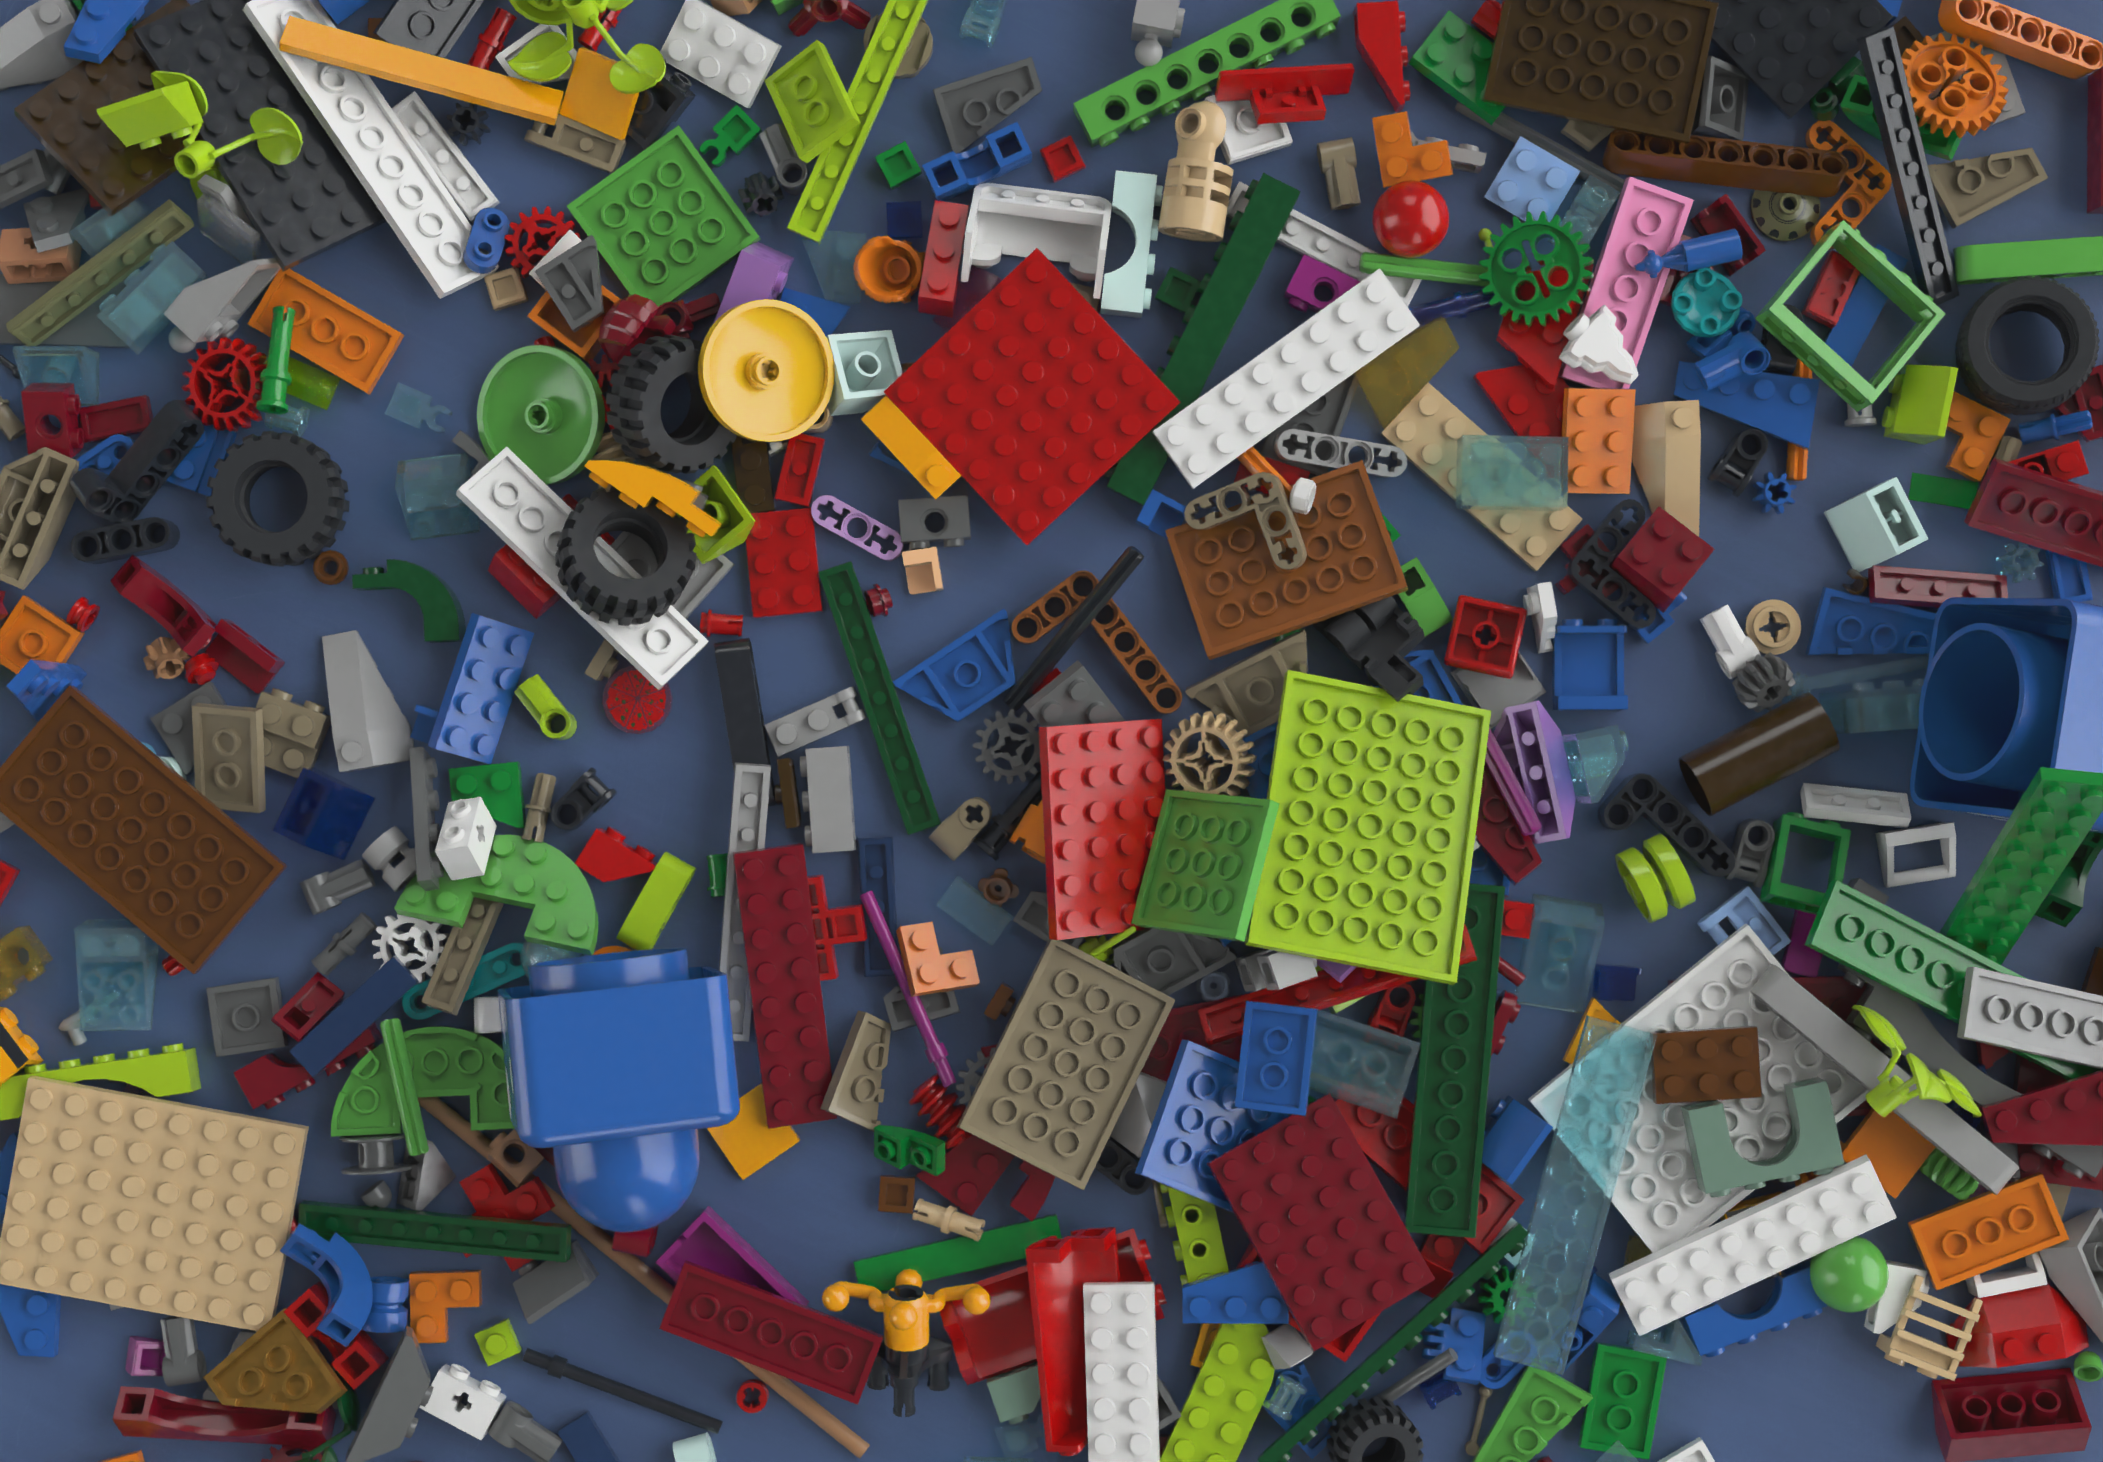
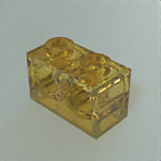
(11, 969)

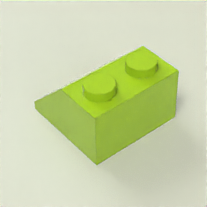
(153, 115)
(1919, 403)

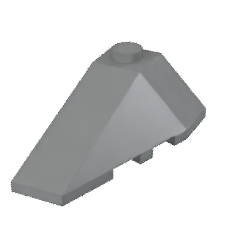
(35, 44)

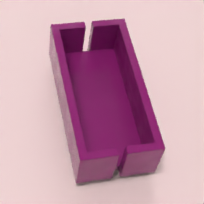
(721, 1249)

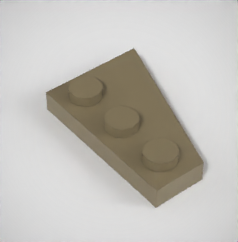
(857, 1078)

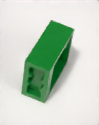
(1797, 897)

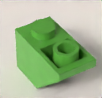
(1423, 599)

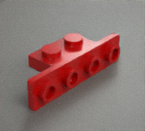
(1285, 92)

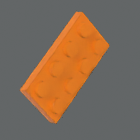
(329, 330)
(1988, 1231)

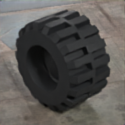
(1371, 1421)

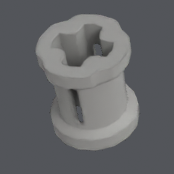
(1857, 420)

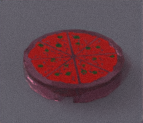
(635, 702)

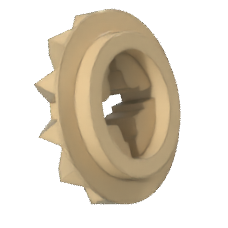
(1780, 613)

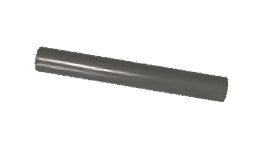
(1419, 1375)

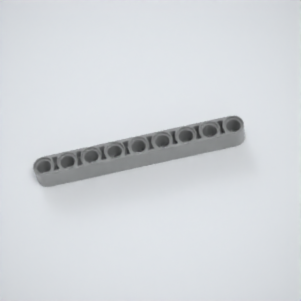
(1866, 1063)

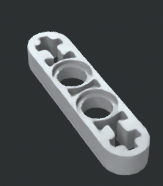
(1340, 451)

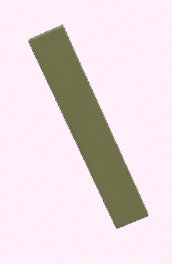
(99, 274)

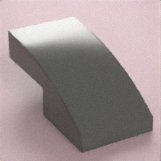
(470, 446)

